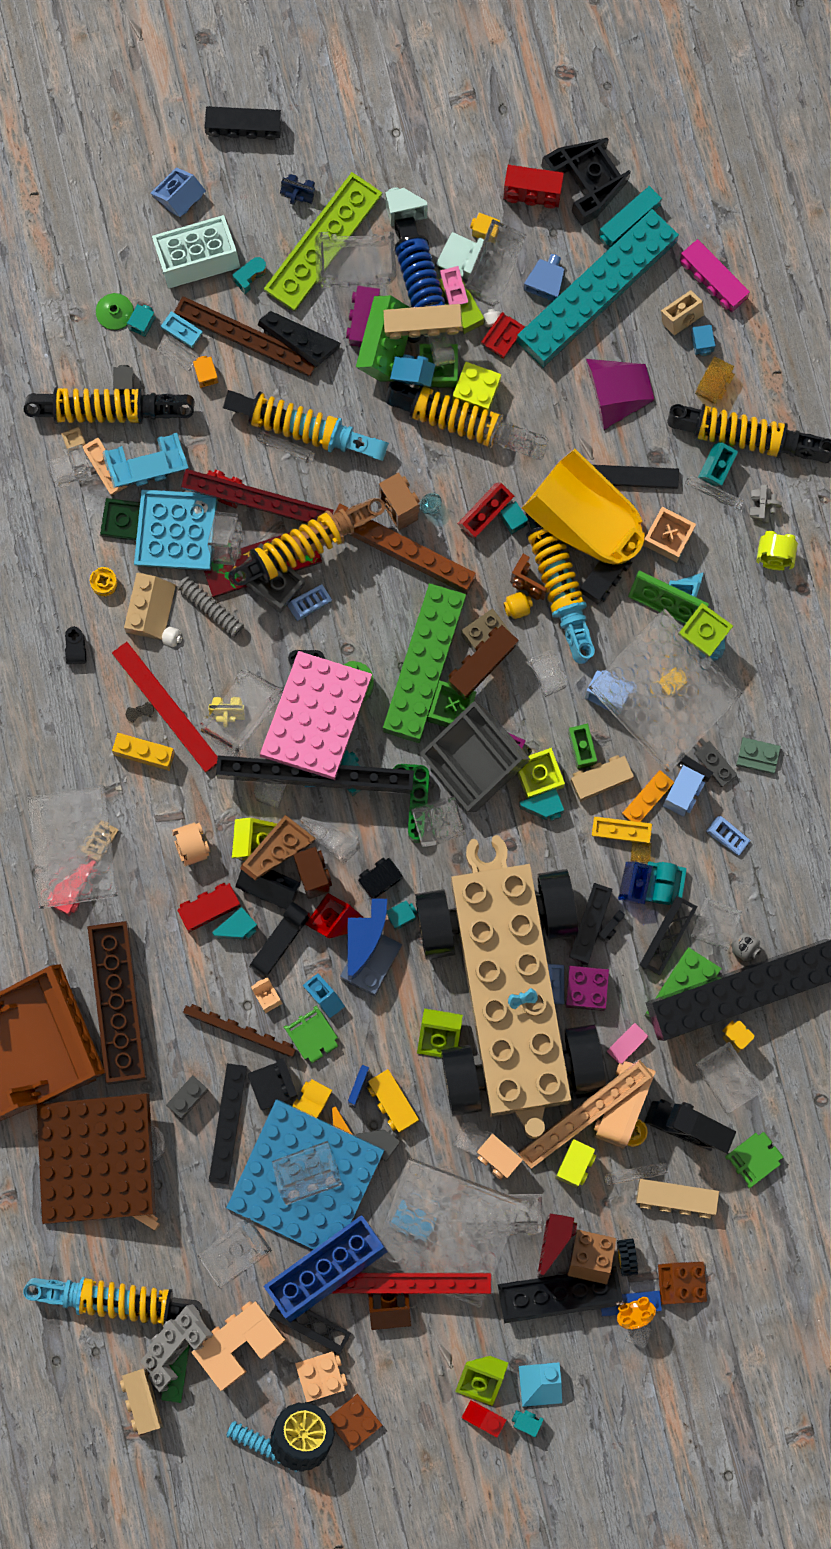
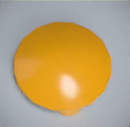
(636, 1313)

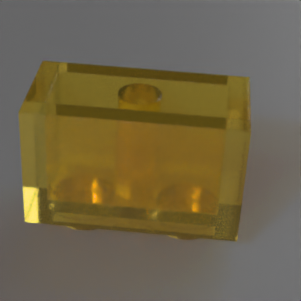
(715, 379)

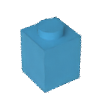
(703, 340)

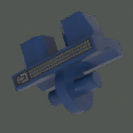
(297, 191)

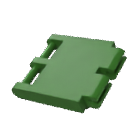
(312, 1035)
(755, 1158)

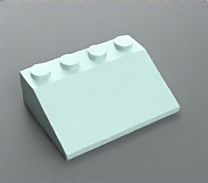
(196, 251)

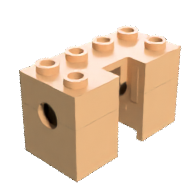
(250, 1326)

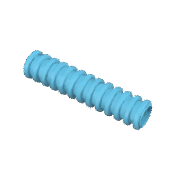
(251, 1439)

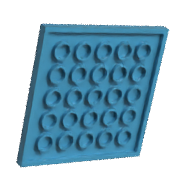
(317, 1216)

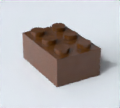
(313, 876)

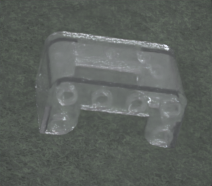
(355, 260)

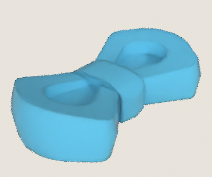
(528, 997)

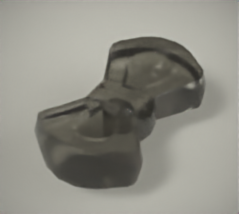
(133, 713)

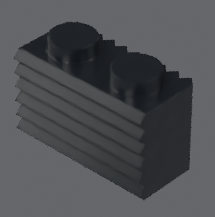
(380, 878)

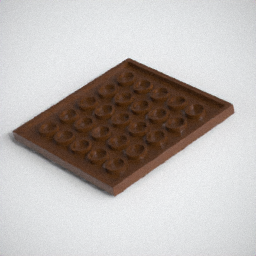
(96, 1159)

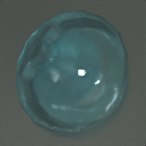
(430, 503)

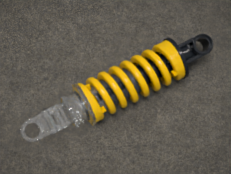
(488, 429)

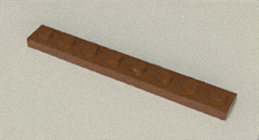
(242, 335)

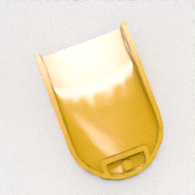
(587, 511)

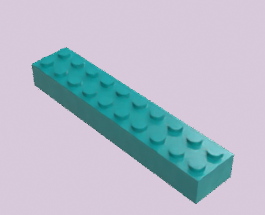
(597, 288)

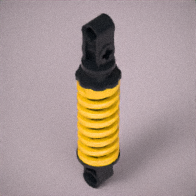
(113, 406)
(755, 434)

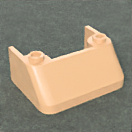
(620, 1120)

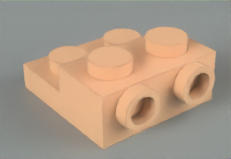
(321, 1376)

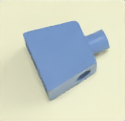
(545, 278)

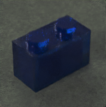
(635, 882)

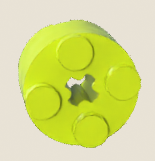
(777, 551)

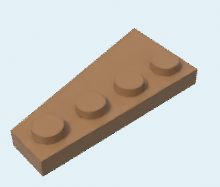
(277, 847)

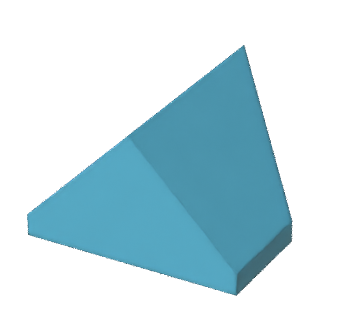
(689, 584)

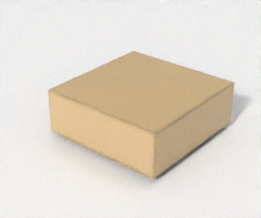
(73, 438)

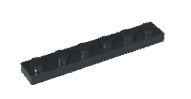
(227, 1123)

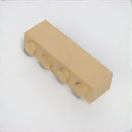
(423, 320)
(677, 1197)

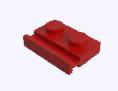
(502, 335)

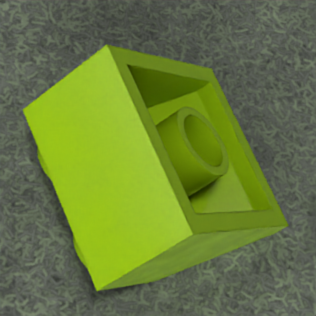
(438, 1032)

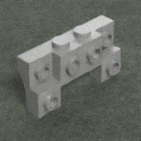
(170, 1344)

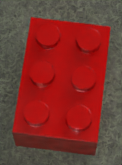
(533, 186)

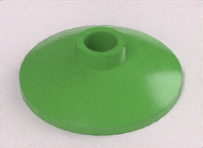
(117, 319)

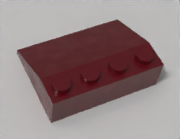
(557, 1234)

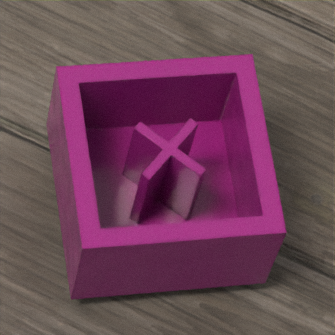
(587, 988)

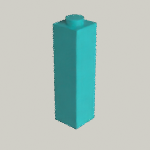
(629, 216)

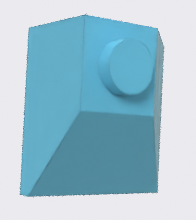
(540, 1384)

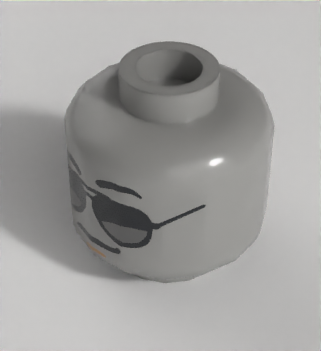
(745, 946)

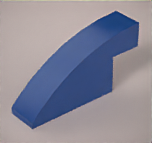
(365, 936)

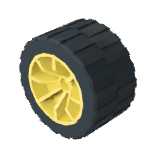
(302, 1436)

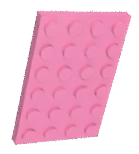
(316, 715)

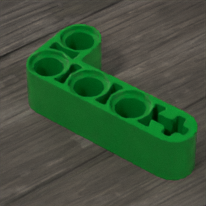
(418, 784)

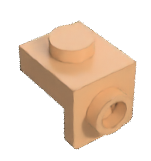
(266, 995)

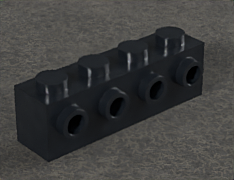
(243, 122)

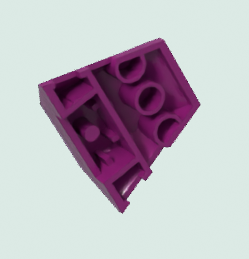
(619, 388)

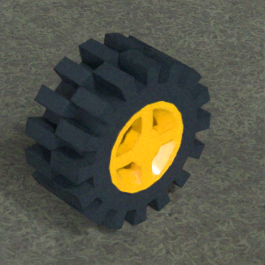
(627, 1257)

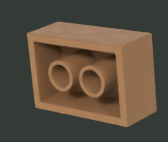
(399, 501)

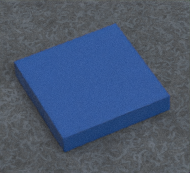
(358, 1086)

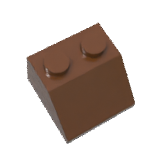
(389, 1311)

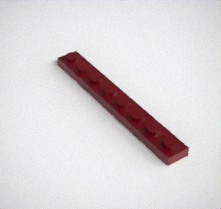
(251, 497)

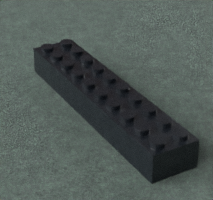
(741, 990)

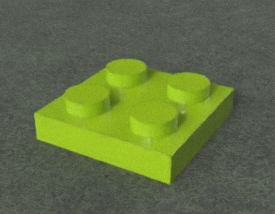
(705, 630)

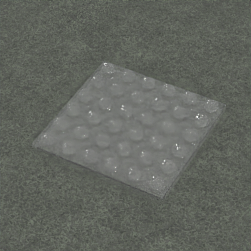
(665, 691)
(445, 1226)

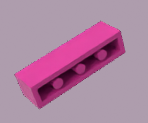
(714, 276)

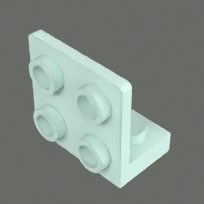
(459, 252)

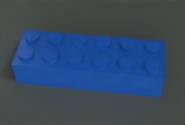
(325, 1269)

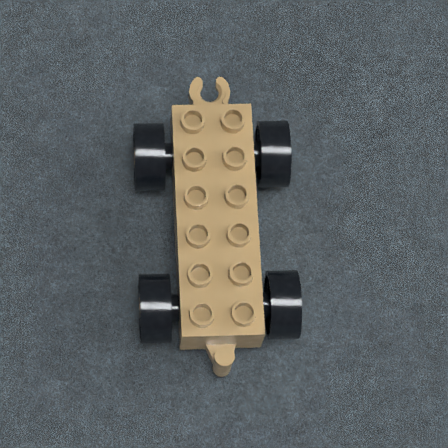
(502, 957)

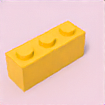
(143, 751)
(392, 1101)

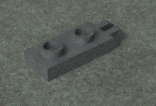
(714, 761)

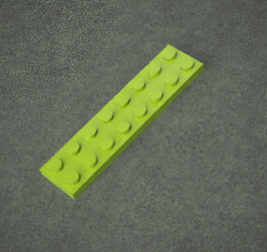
(339, 217)

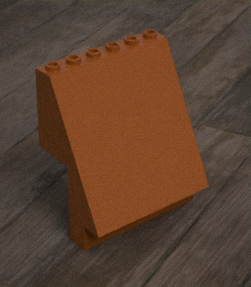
(42, 1043)

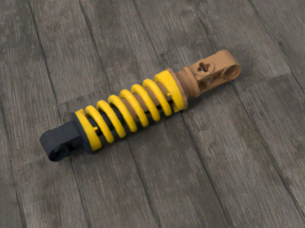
(305, 542)

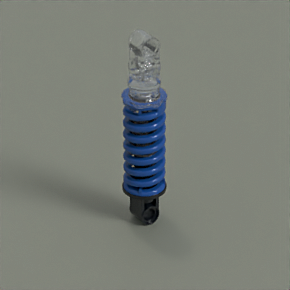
(421, 281)

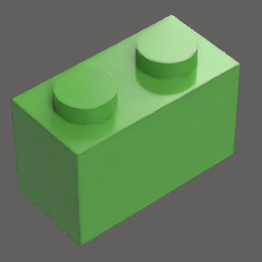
(582, 746)

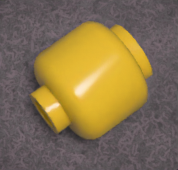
(517, 605)

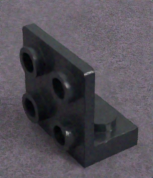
(271, 1084)

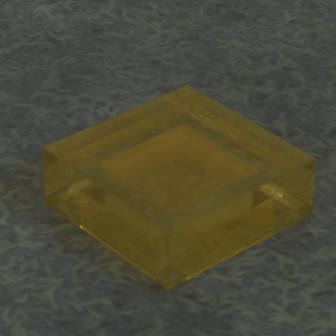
(640, 852)

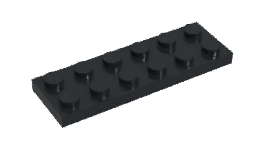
(557, 1296)

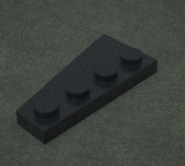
(302, 340)

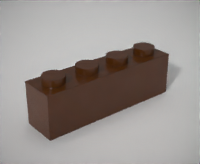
(483, 661)

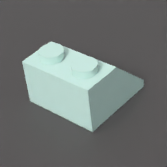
(404, 204)

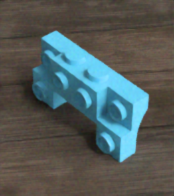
(146, 467)

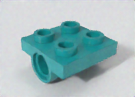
(665, 883)

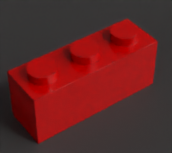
(485, 510)
(208, 907)

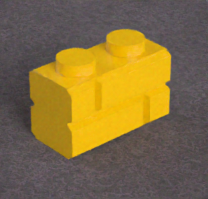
(737, 1035)

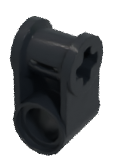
(75, 649)

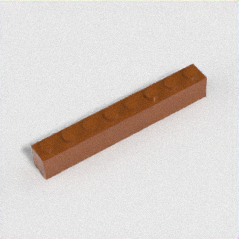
(414, 554)

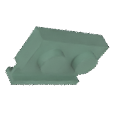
(758, 755)

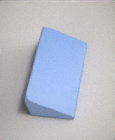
(556, 975)

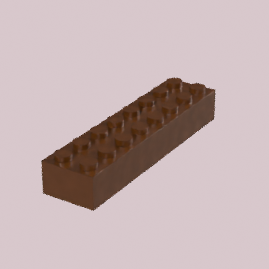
(117, 1003)

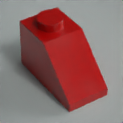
(483, 1418)

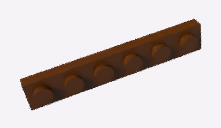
(232, 1027)

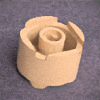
(190, 843)

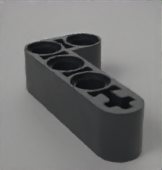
(281, 938)

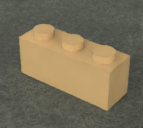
(601, 778)

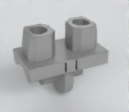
(768, 503)

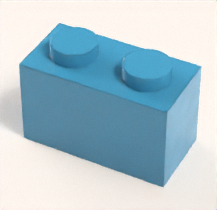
(413, 371)

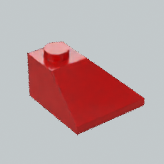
(332, 917)

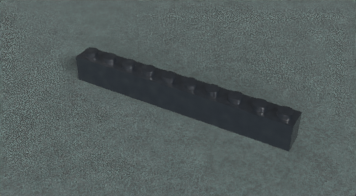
(347, 776)

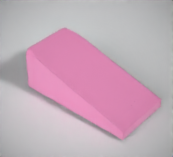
(627, 1043)

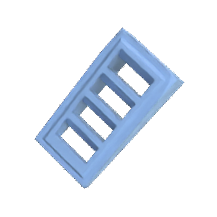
(296, 611)
(724, 840)

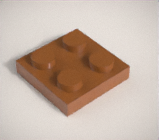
(355, 1422)

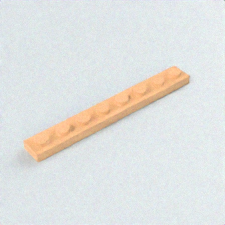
(585, 1114)

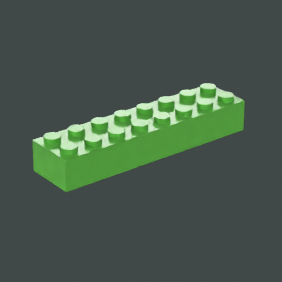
(424, 663)

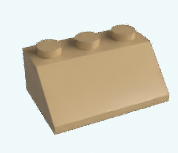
(149, 606)
(141, 1401)

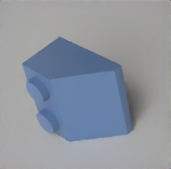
(178, 192)

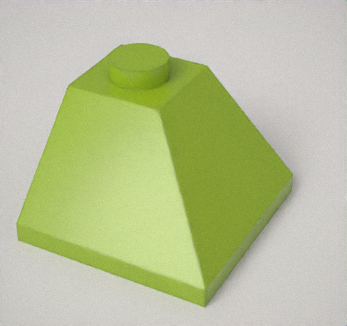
(482, 1379)

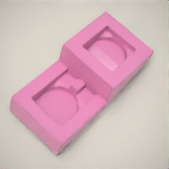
(453, 286)

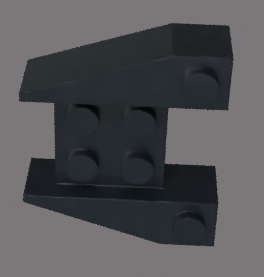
(593, 174)
(690, 1125)

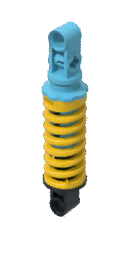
(305, 426)
(558, 580)
(110, 1299)

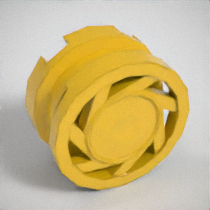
(103, 581)
(639, 1134)

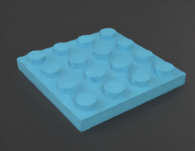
(172, 532)

